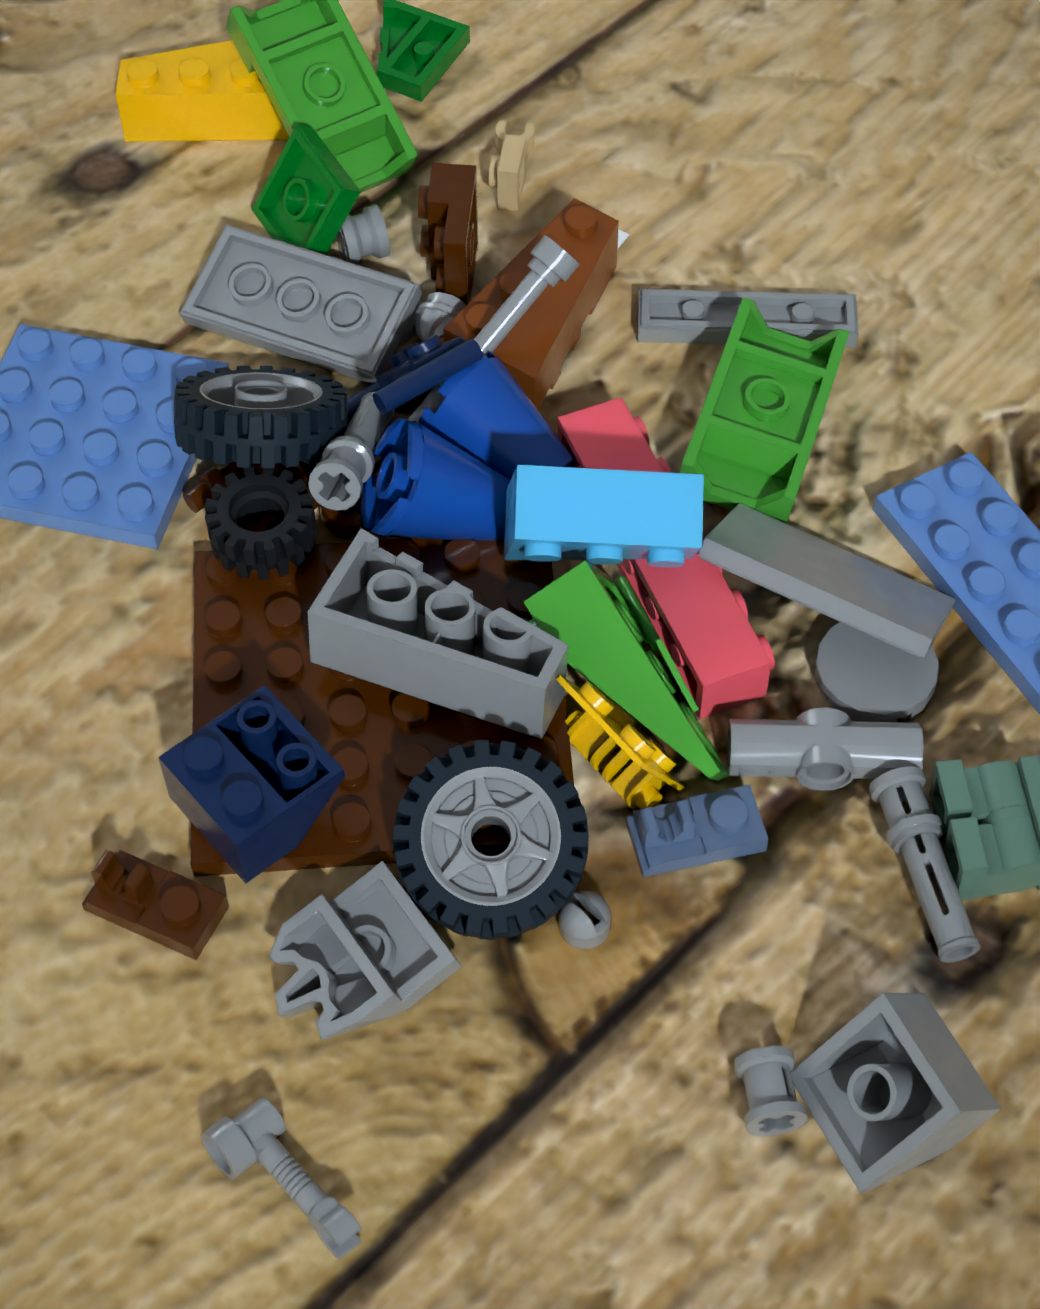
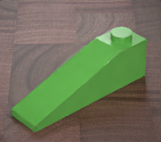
(608, 650)

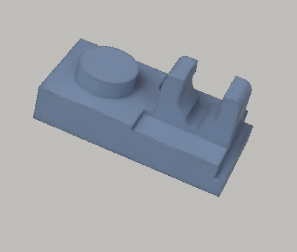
(697, 831)

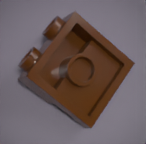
(452, 227)

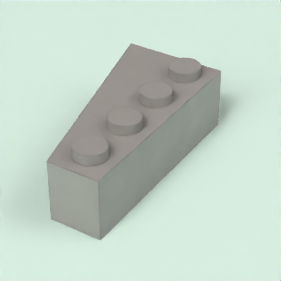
(434, 641)

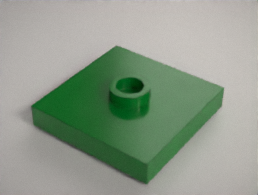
(306, 194)

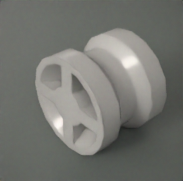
(364, 236)

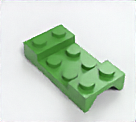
(324, 81)
(762, 414)

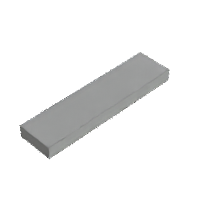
(710, 314)

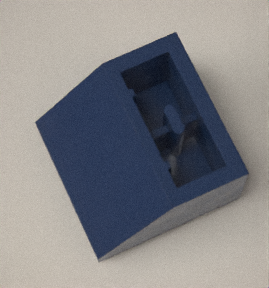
(251, 782)

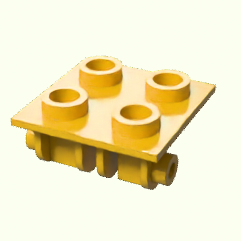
(611, 743)

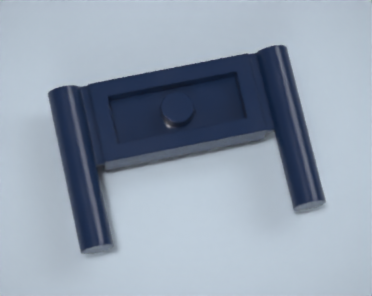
(416, 371)

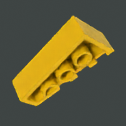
(194, 97)

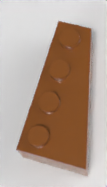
(554, 321)

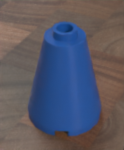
(495, 420)
(431, 489)

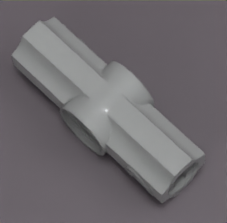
(822, 748)

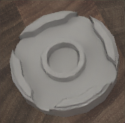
(872, 677)

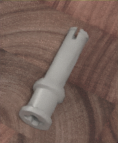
(349, 458)
(917, 833)

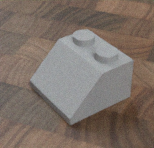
(893, 1089)

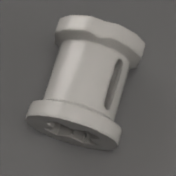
(770, 1091)

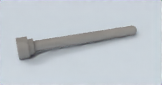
(547, 268)

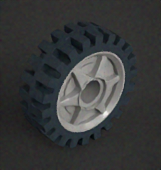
(258, 415)
(490, 787)

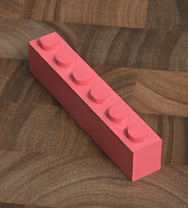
(689, 604)

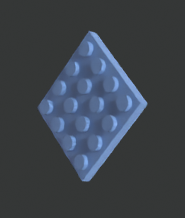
(92, 435)

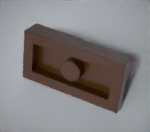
(155, 902)

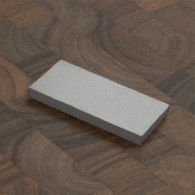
(301, 304)
(828, 579)

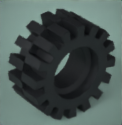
(266, 548)

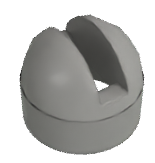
(577, 927)

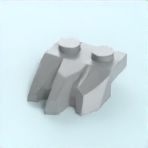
(360, 955)

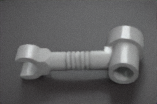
(253, 1139)

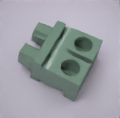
(990, 824)

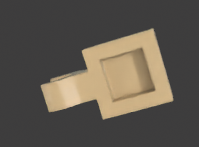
(509, 169)

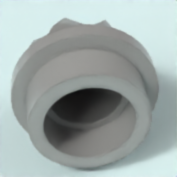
(436, 314)

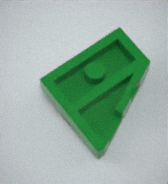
(417, 48)

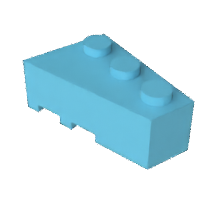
(603, 515)

